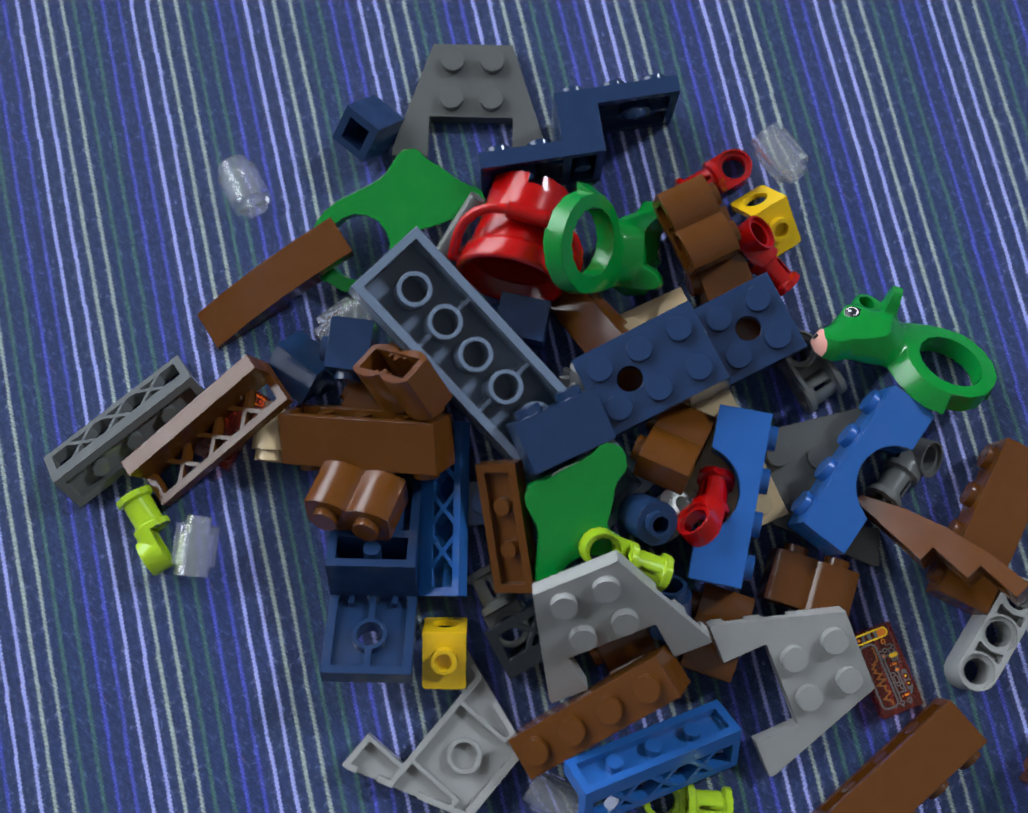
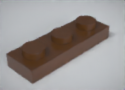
(507, 525)

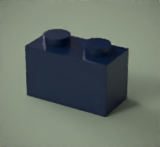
(560, 429)

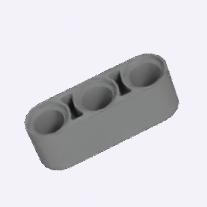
(988, 658)

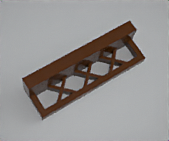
(199, 418)

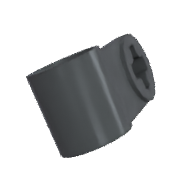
(808, 374)

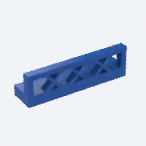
(445, 524)
(654, 756)

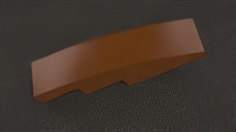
(274, 283)
(593, 323)
(929, 540)

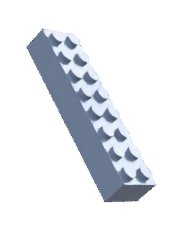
(474, 351)

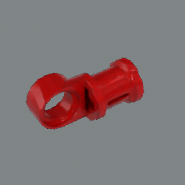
(713, 171)
(758, 246)
(708, 506)

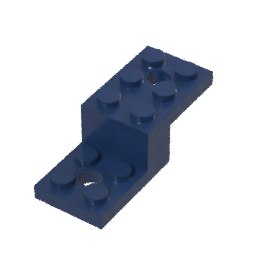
(578, 129)
(690, 353)
(377, 591)

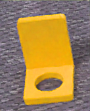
(774, 211)
(444, 653)

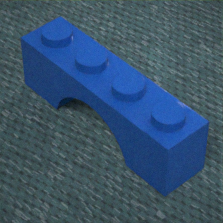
(742, 443)
(830, 510)

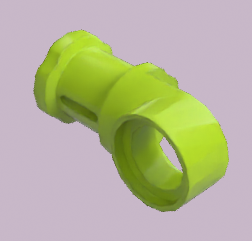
(147, 523)
(655, 567)
(699, 801)

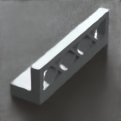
(98, 459)

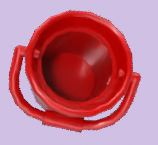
(509, 238)

